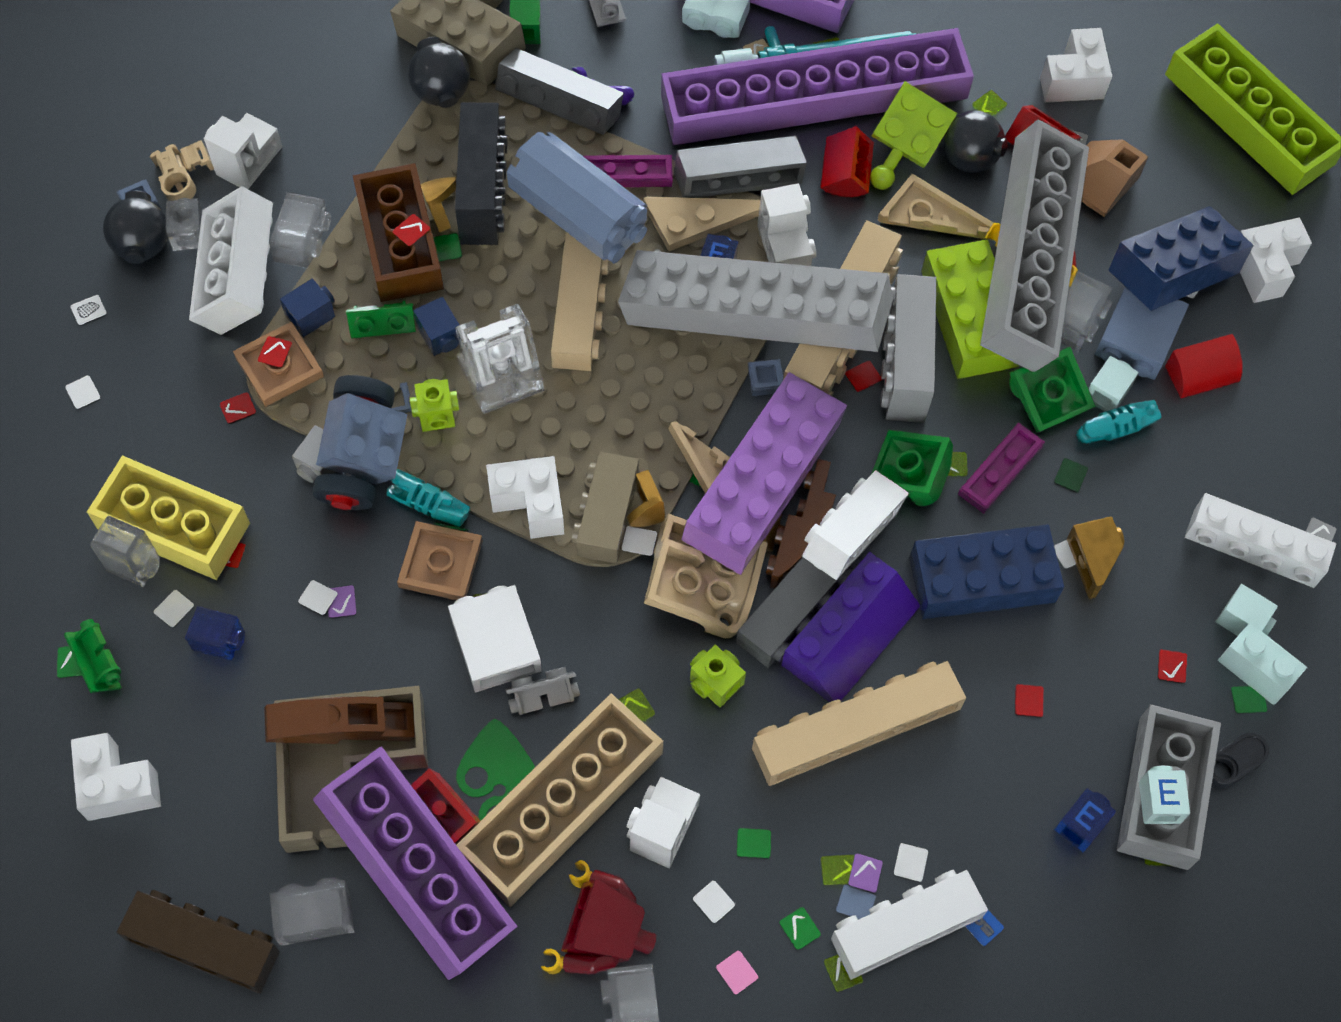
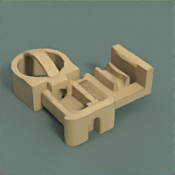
(175, 167)

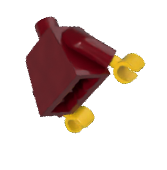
(602, 925)

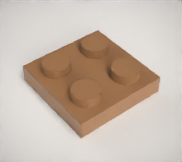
(278, 382)
(440, 561)

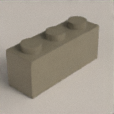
(606, 507)

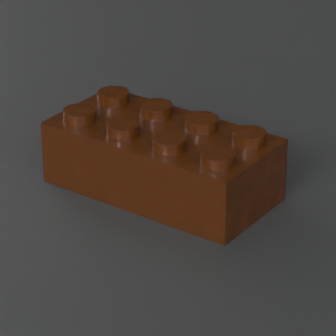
(386, 201)

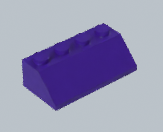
(851, 629)

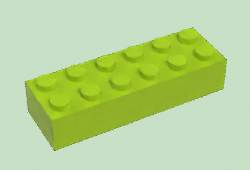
(1255, 108)

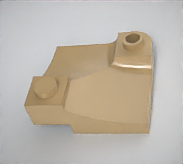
(699, 586)

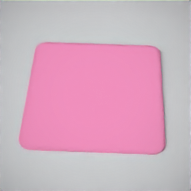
(737, 972)

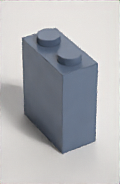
(1140, 334)

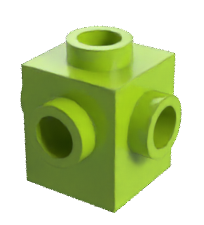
(434, 404)
(716, 675)

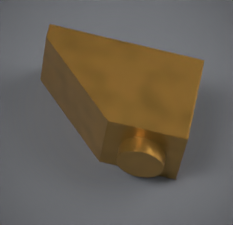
(1095, 551)

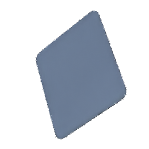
(855, 902)

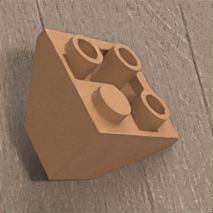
(1110, 173)

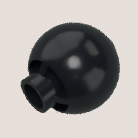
(438, 73)
(974, 141)
(135, 228)

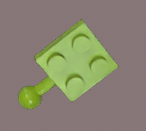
(911, 129)

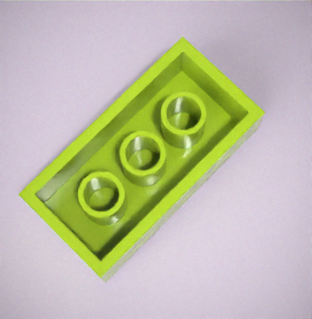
(961, 303)

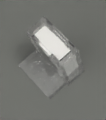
(500, 360)

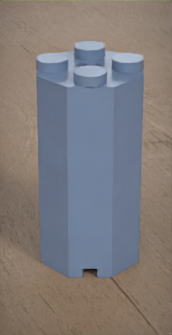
(578, 196)

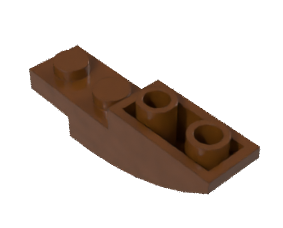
(809, 513)
(339, 719)

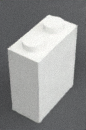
(494, 637)

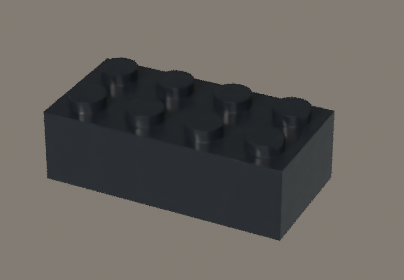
(481, 174)

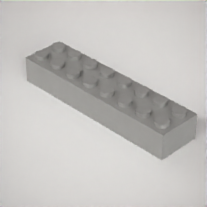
(1035, 247)
(757, 300)

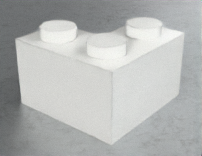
(1080, 72)
(241, 148)
(784, 226)
(1275, 250)
(530, 486)
(107, 787)
(662, 821)

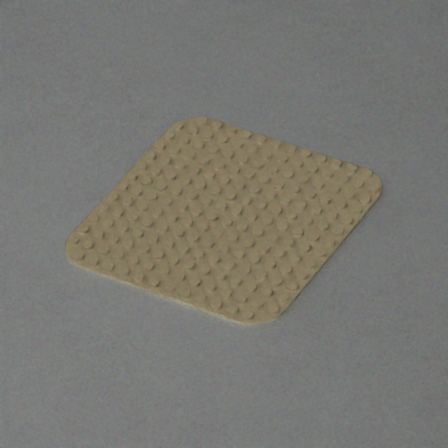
(616, 408)

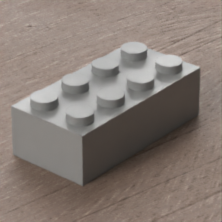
(909, 349)
(1184, 744)

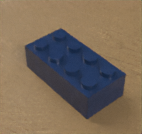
(1180, 257)
(986, 571)

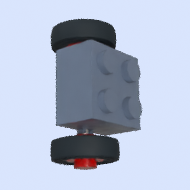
(359, 441)

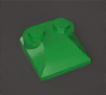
(1052, 391)
(916, 464)

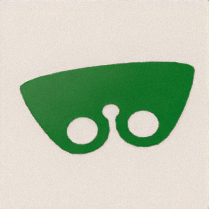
(501, 757)

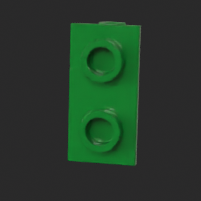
(379, 321)
(93, 661)

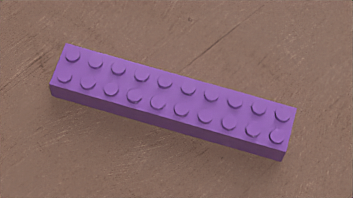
(812, 85)

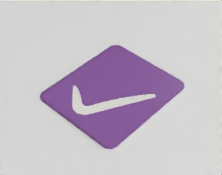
(344, 602)
(865, 873)

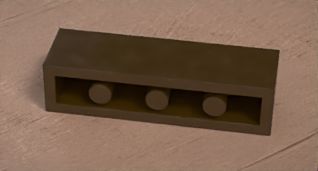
(199, 941)

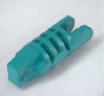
(1119, 422)
(427, 499)

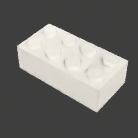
(231, 261)

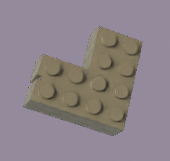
(468, 25)
(310, 767)

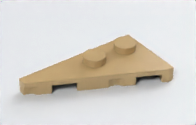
(928, 208)
(691, 219)
(703, 460)

